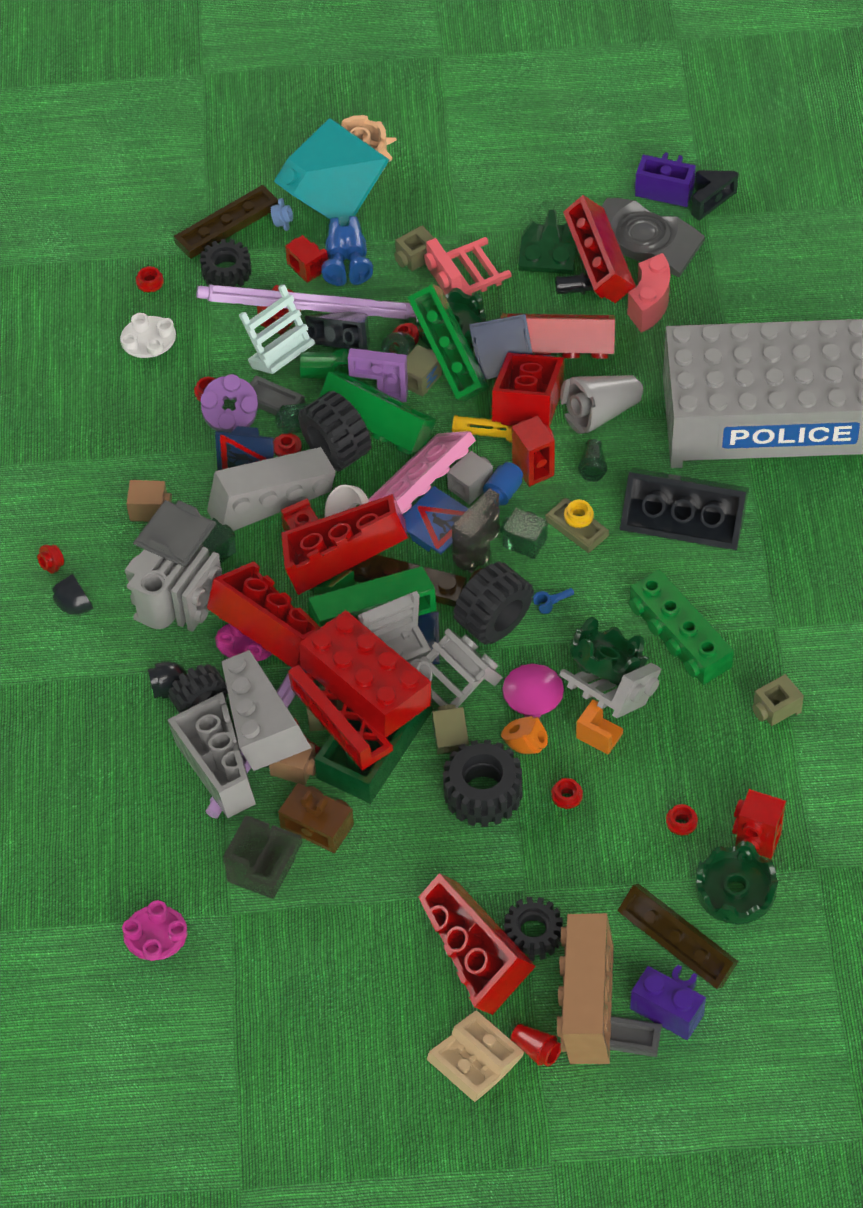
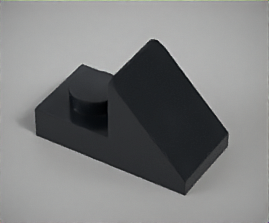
(712, 190)

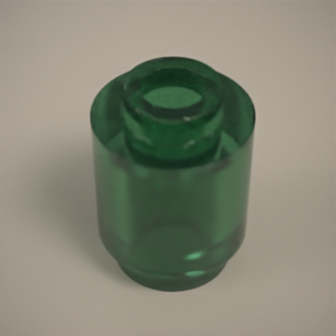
(404, 341)
(287, 418)

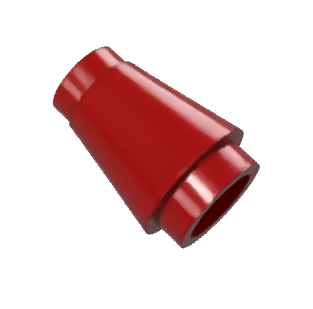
(538, 1045)

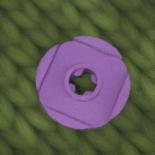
(229, 388)

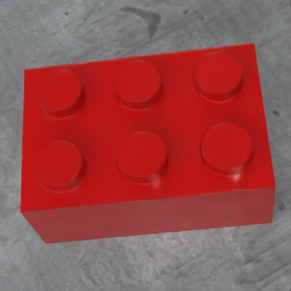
(527, 388)

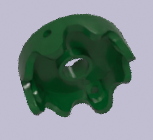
(466, 311)
(606, 652)
(740, 865)

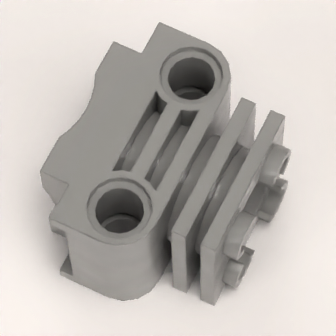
(171, 591)

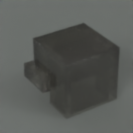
(260, 856)

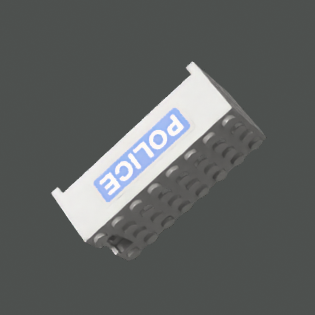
(764, 390)

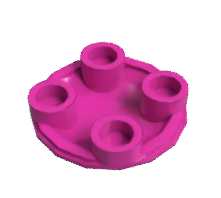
(233, 642)
(533, 690)
(155, 932)

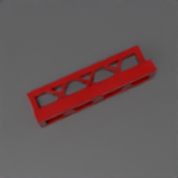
(336, 721)

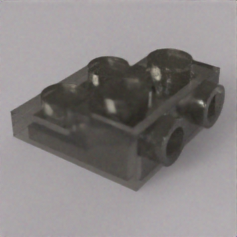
(474, 532)

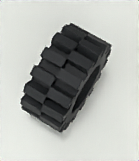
(225, 253)
(196, 687)
(534, 912)

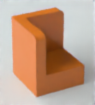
(596, 730)

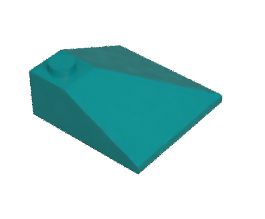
(332, 172)

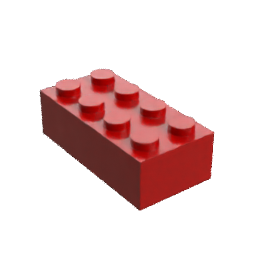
(365, 673)

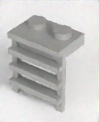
(398, 626)
(463, 658)
(630, 694)

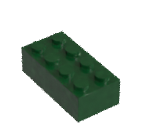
(340, 770)

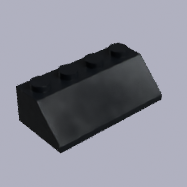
(684, 508)

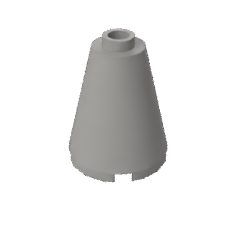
(598, 399)

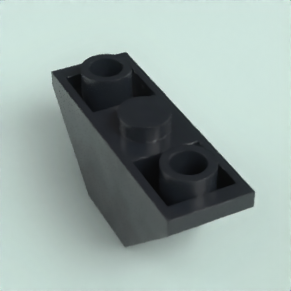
(339, 329)

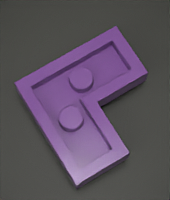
(387, 368)

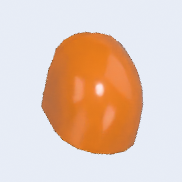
(525, 735)

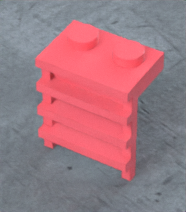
(448, 275)

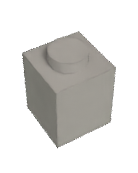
(469, 476)

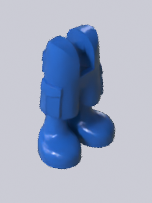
(343, 244)

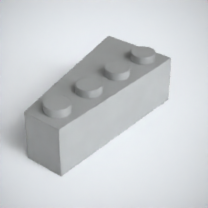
(265, 487)
(260, 717)
(212, 749)

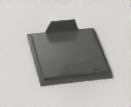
(175, 532)

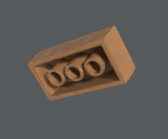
(586, 989)

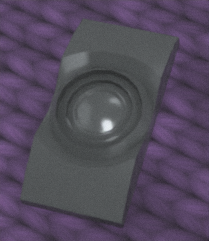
(648, 234)

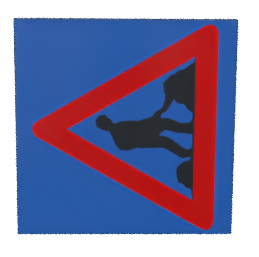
(432, 520)

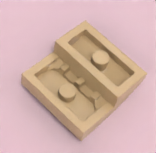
(475, 1055)

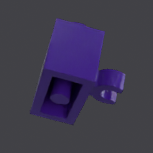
(665, 180)
(669, 1001)

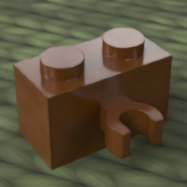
(316, 817)

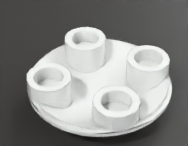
(147, 336)

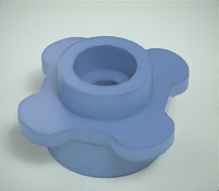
(281, 214)

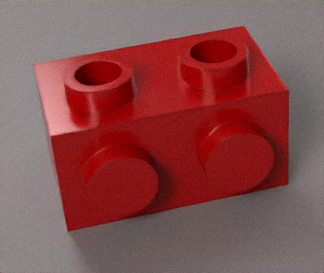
(533, 450)
(759, 821)

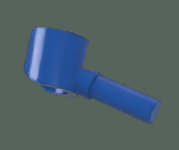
(543, 596)

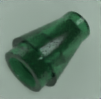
(593, 463)

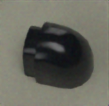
(70, 597)
(163, 676)

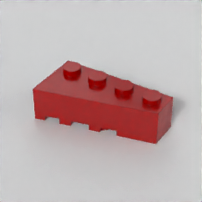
(261, 612)
(481, 951)

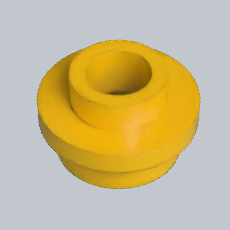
(578, 507)

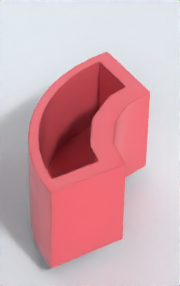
(651, 296)

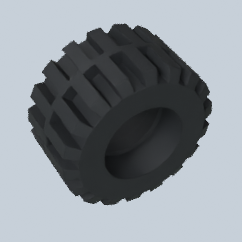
(336, 428)
(493, 603)
(482, 804)

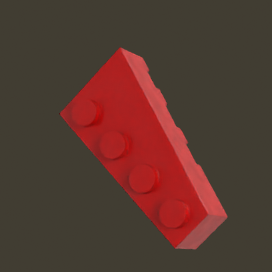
(341, 541)

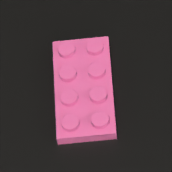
(425, 467)

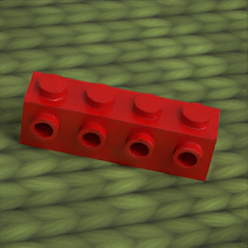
(599, 249)

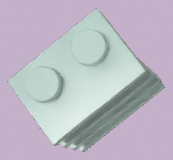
(287, 345)

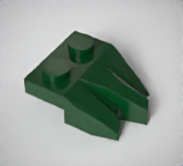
(547, 247)

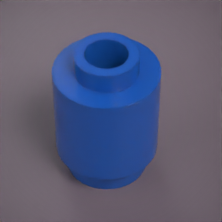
(505, 481)

